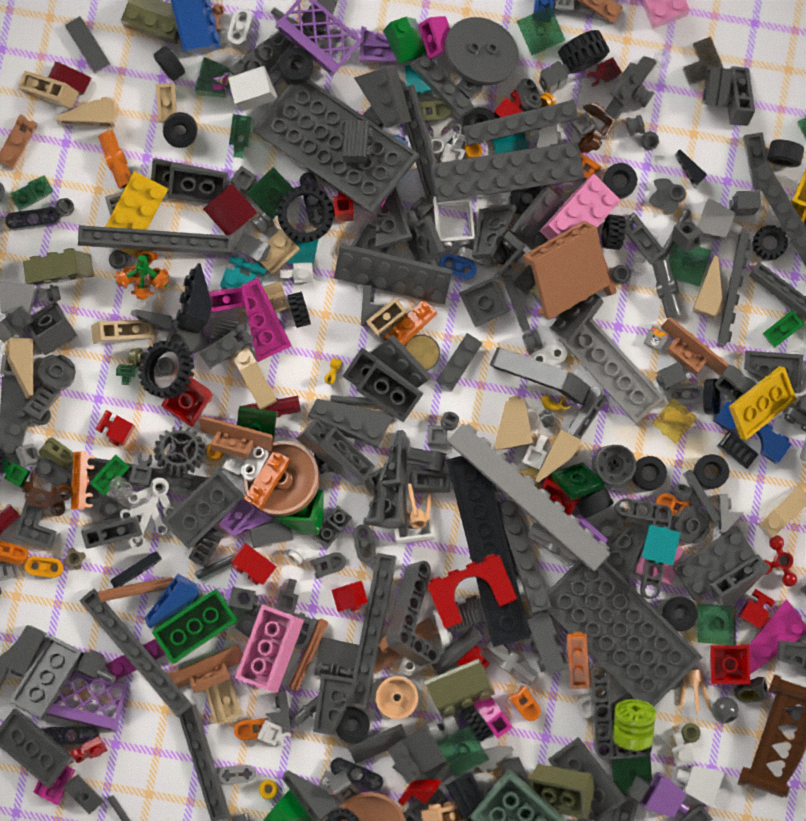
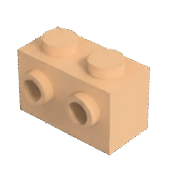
(447, 812)

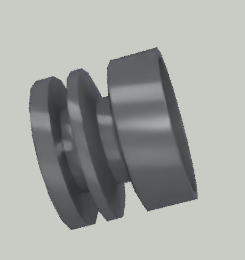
(622, 457)

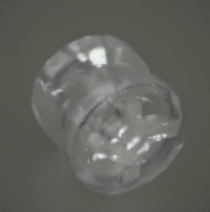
(124, 491)

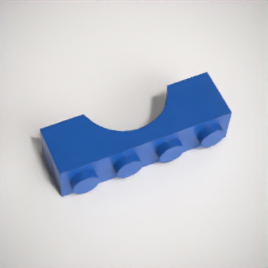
(772, 445)

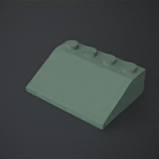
(514, 801)

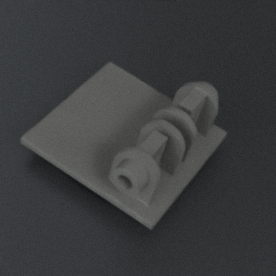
(336, 658)

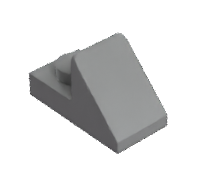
(726, 519)

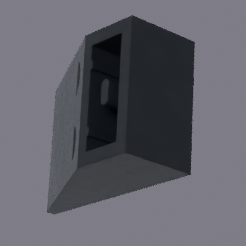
(195, 302)

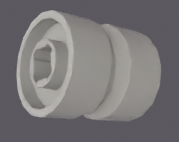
(447, 723)

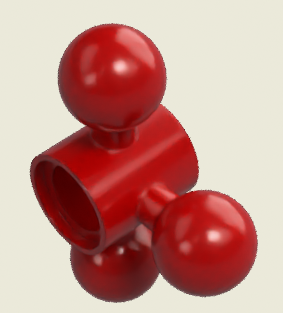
(789, 578)

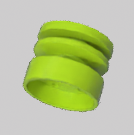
(634, 724)

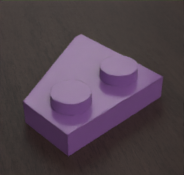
(375, 48)
(243, 518)

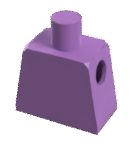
(664, 797)

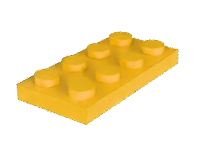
(137, 205)
(762, 403)

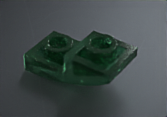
(31, 193)

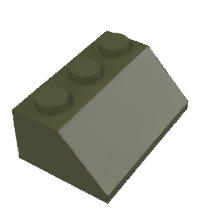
(151, 18)
(460, 687)
(564, 789)

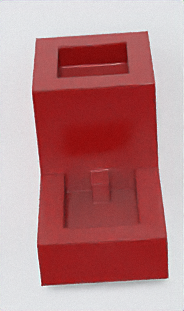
(421, 789)

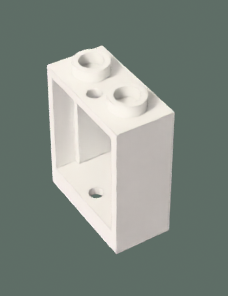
(463, 240)

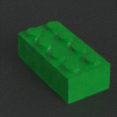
(195, 626)

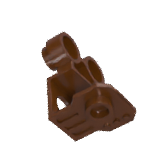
(593, 139)
(53, 499)

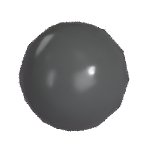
(725, 710)

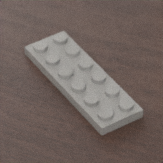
(614, 371)

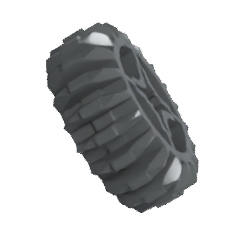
(190, 442)

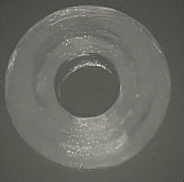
(662, 53)

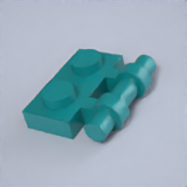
(234, 278)

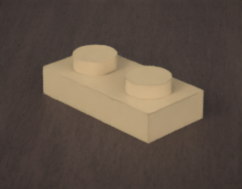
(165, 100)

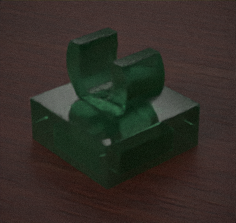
(126, 372)

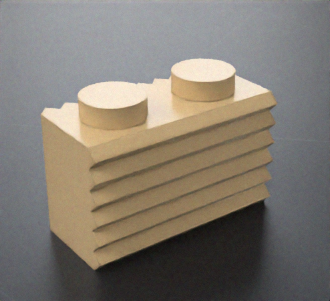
(386, 317)

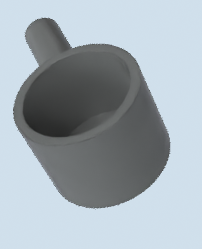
(93, 665)

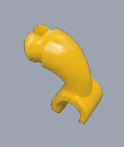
(335, 365)
(552, 406)

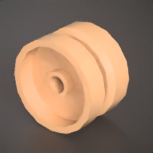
(386, 702)

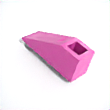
(493, 716)

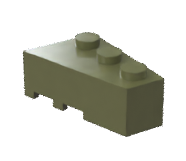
(57, 267)

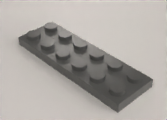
(393, 273)

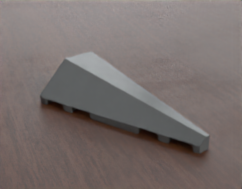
(390, 500)

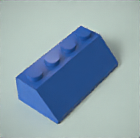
(196, 26)

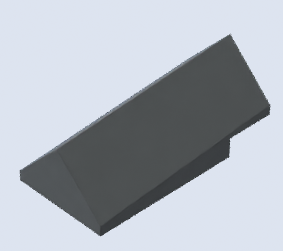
(188, 181)
(382, 385)
(336, 452)

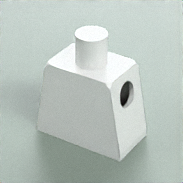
(701, 783)

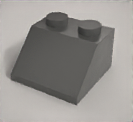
(51, 328)

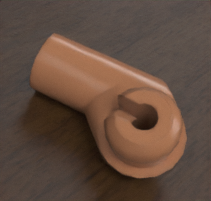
(218, 11)

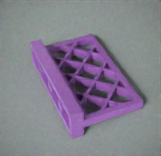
(302, 41)
(86, 717)

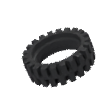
(328, 216)
(149, 363)

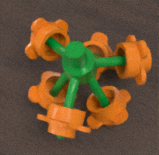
(136, 275)

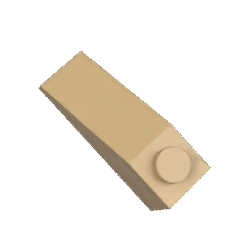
(48, 89)
(93, 113)
(710, 294)
(121, 331)
(20, 358)
(254, 378)
(562, 451)
(783, 512)

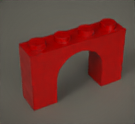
(444, 589)

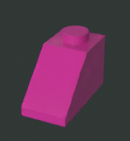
(434, 32)
(226, 299)

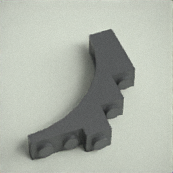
(22, 652)

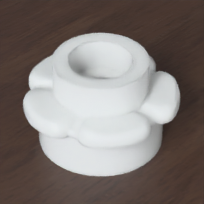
(297, 555)

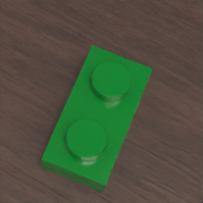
(783, 329)
(114, 468)

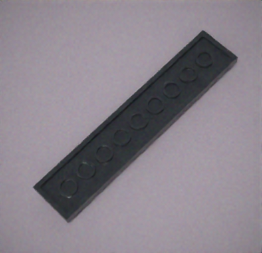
(487, 537)

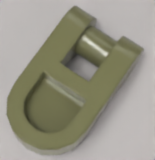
(439, 111)
(57, 452)

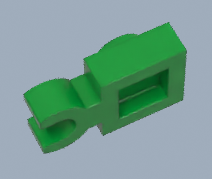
(15, 473)

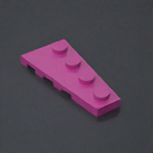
(263, 321)
(784, 626)

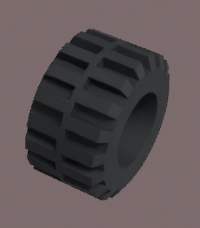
(584, 51)

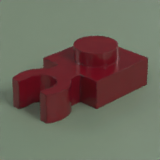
(607, 71)

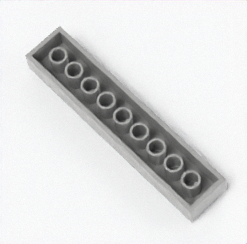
(528, 497)

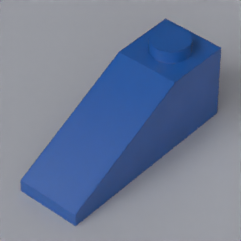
(174, 599)

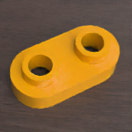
(44, 566)

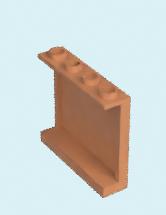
(568, 269)

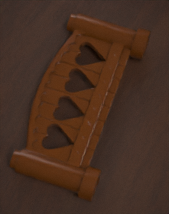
(760, 775)

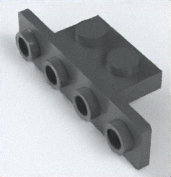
(628, 85)

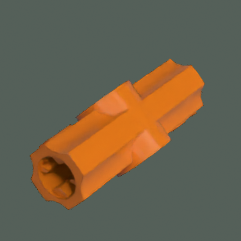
(115, 158)

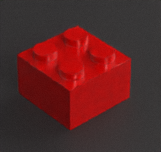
(253, 564)

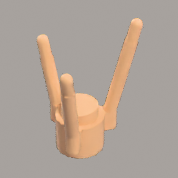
(418, 518)
(694, 679)

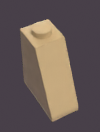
(514, 425)

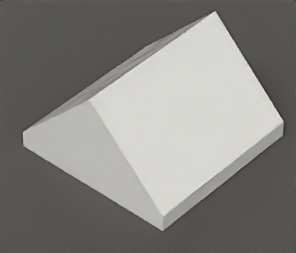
(252, 88)
(411, 535)

